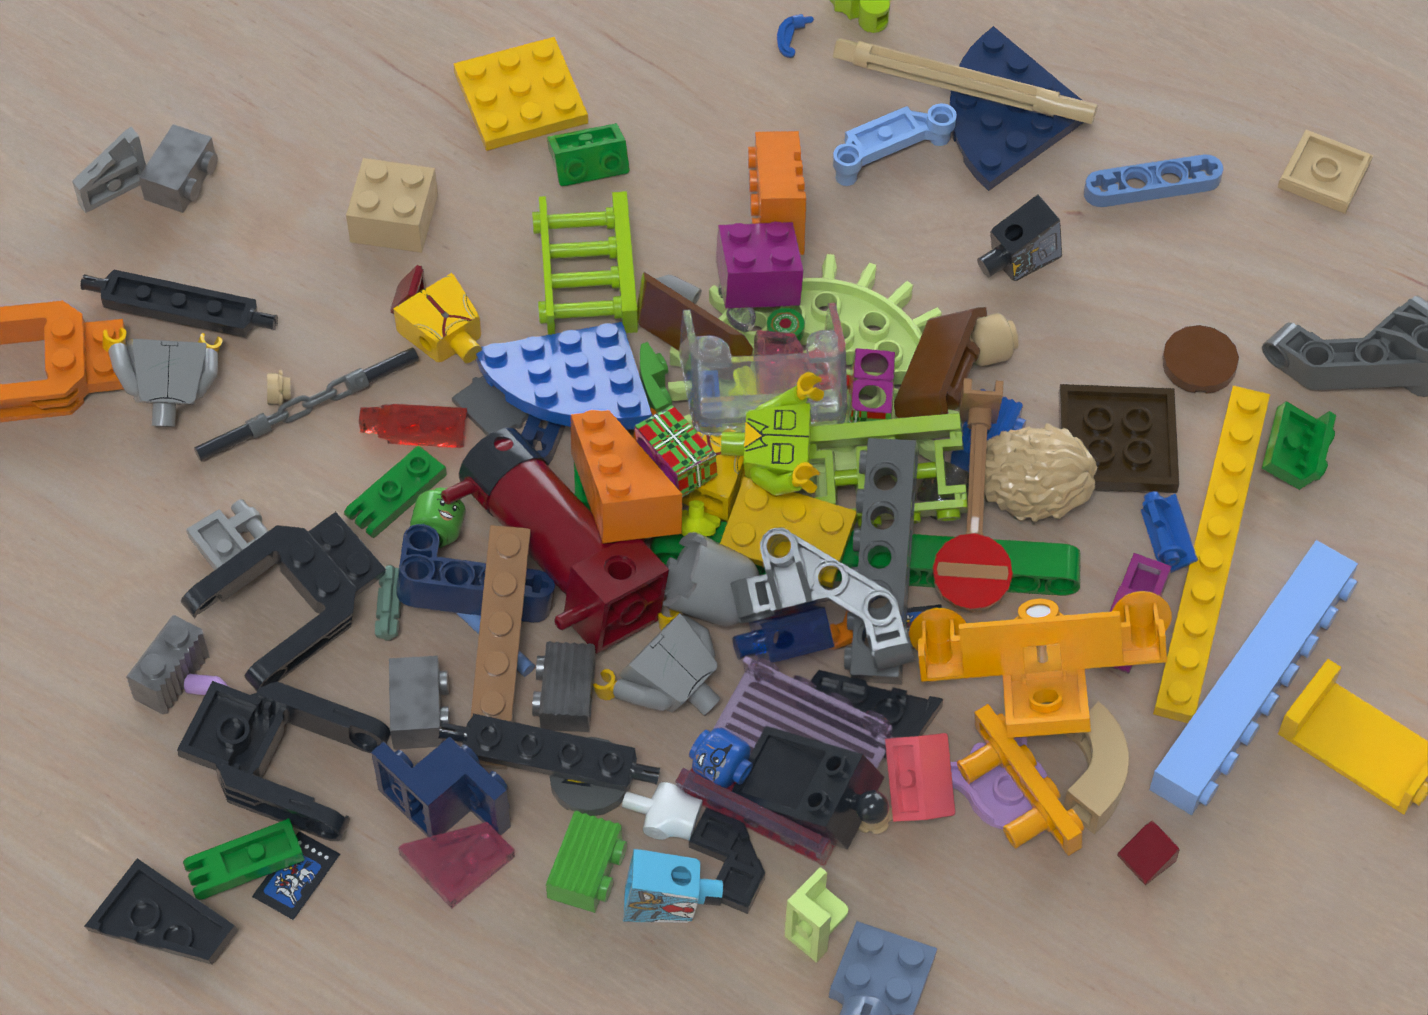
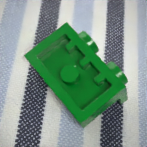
(589, 154)

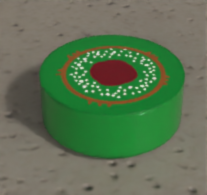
(786, 321)

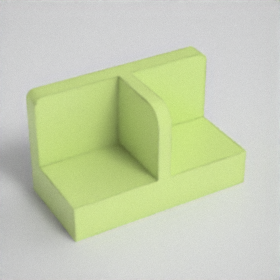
(813, 916)

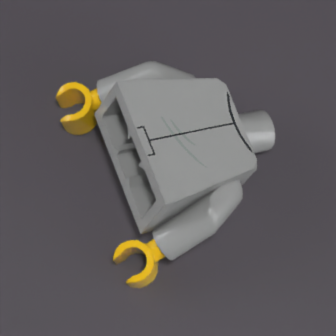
(163, 371)
(667, 669)

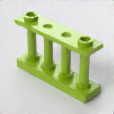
(619, 276)

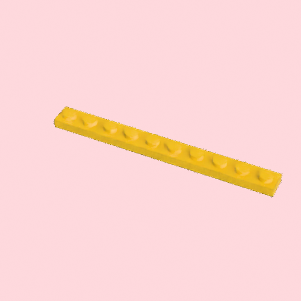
(1214, 548)

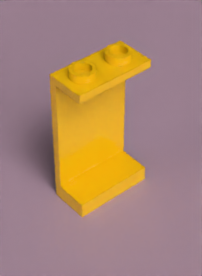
(1358, 741)

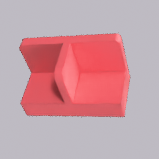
(920, 777)

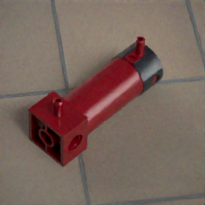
(607, 586)

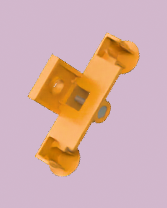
(1042, 655)

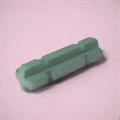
(388, 605)

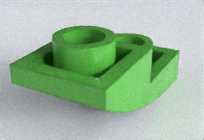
(652, 375)

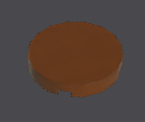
(1200, 359)

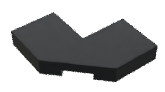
(730, 843)

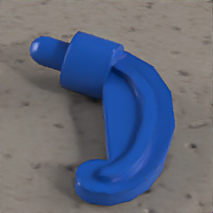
(786, 32)

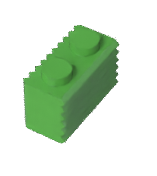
(585, 862)

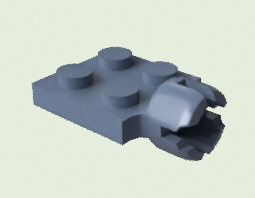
(881, 973)

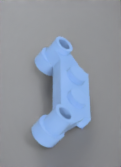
(890, 135)

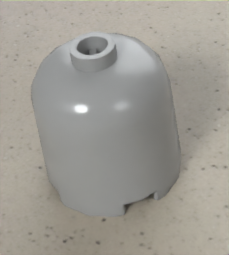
(702, 578)

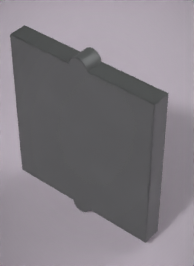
(488, 407)

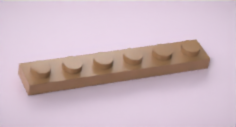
(500, 624)

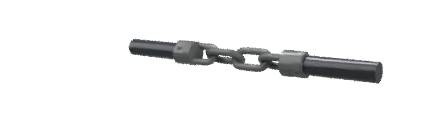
(260, 424)

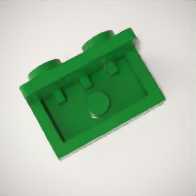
(1298, 445)

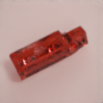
(416, 424)

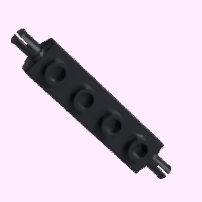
(179, 303)
(551, 752)

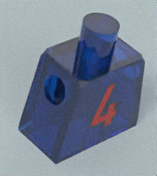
(799, 633)

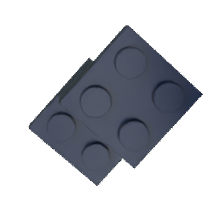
(442, 787)

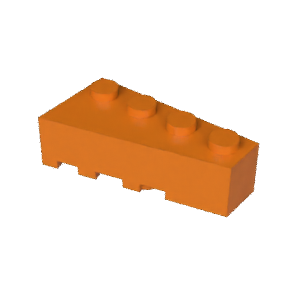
(778, 181)
(621, 481)

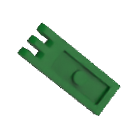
(395, 491)
(243, 859)

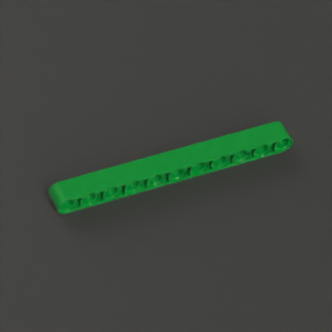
(1035, 565)

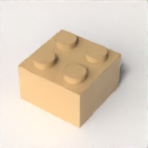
(392, 205)

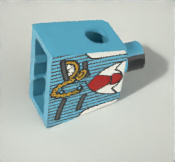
(666, 888)

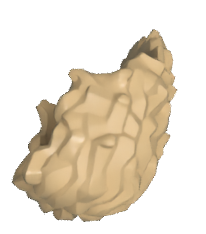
(1038, 472)

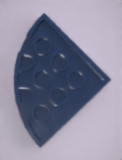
(999, 136)

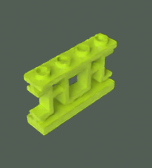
(902, 429)

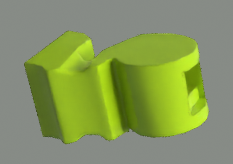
(871, 14)

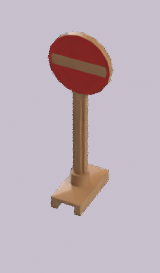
(973, 568)

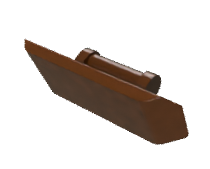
(661, 315)
(939, 365)

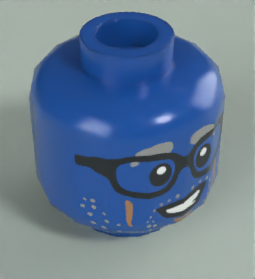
(721, 757)

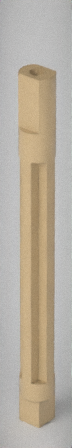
(964, 80)

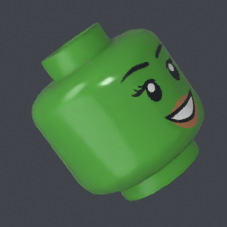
(444, 518)

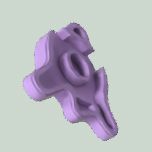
(995, 794)

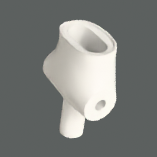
(667, 813)

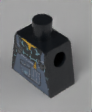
(1024, 241)

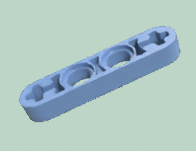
(1151, 175)

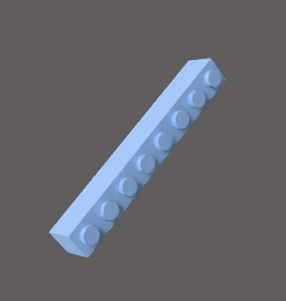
(1253, 678)

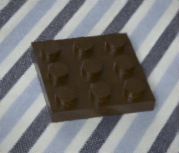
(1127, 434)

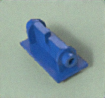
(1168, 531)

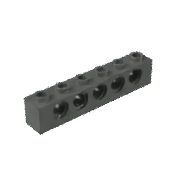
(901, 461)

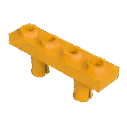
(1042, 793)

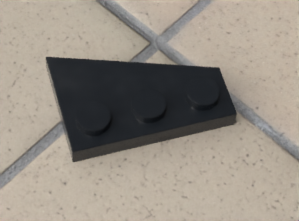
(905, 712)
(161, 916)

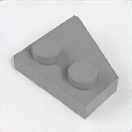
(111, 172)

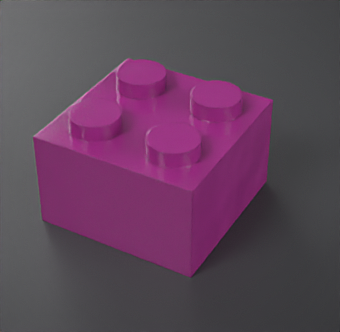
(759, 265)

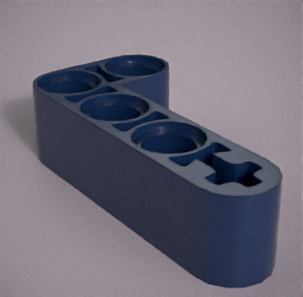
(456, 583)

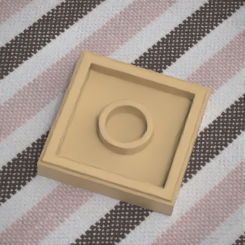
(1325, 171)

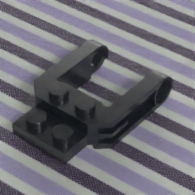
(325, 568)
(241, 733)

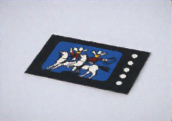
(293, 886)

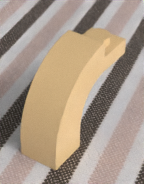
(1107, 756)

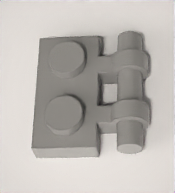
(220, 537)

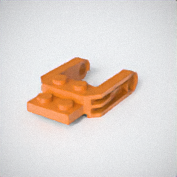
(73, 359)

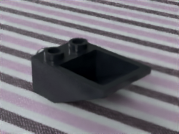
(814, 785)

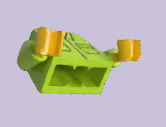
(778, 440)

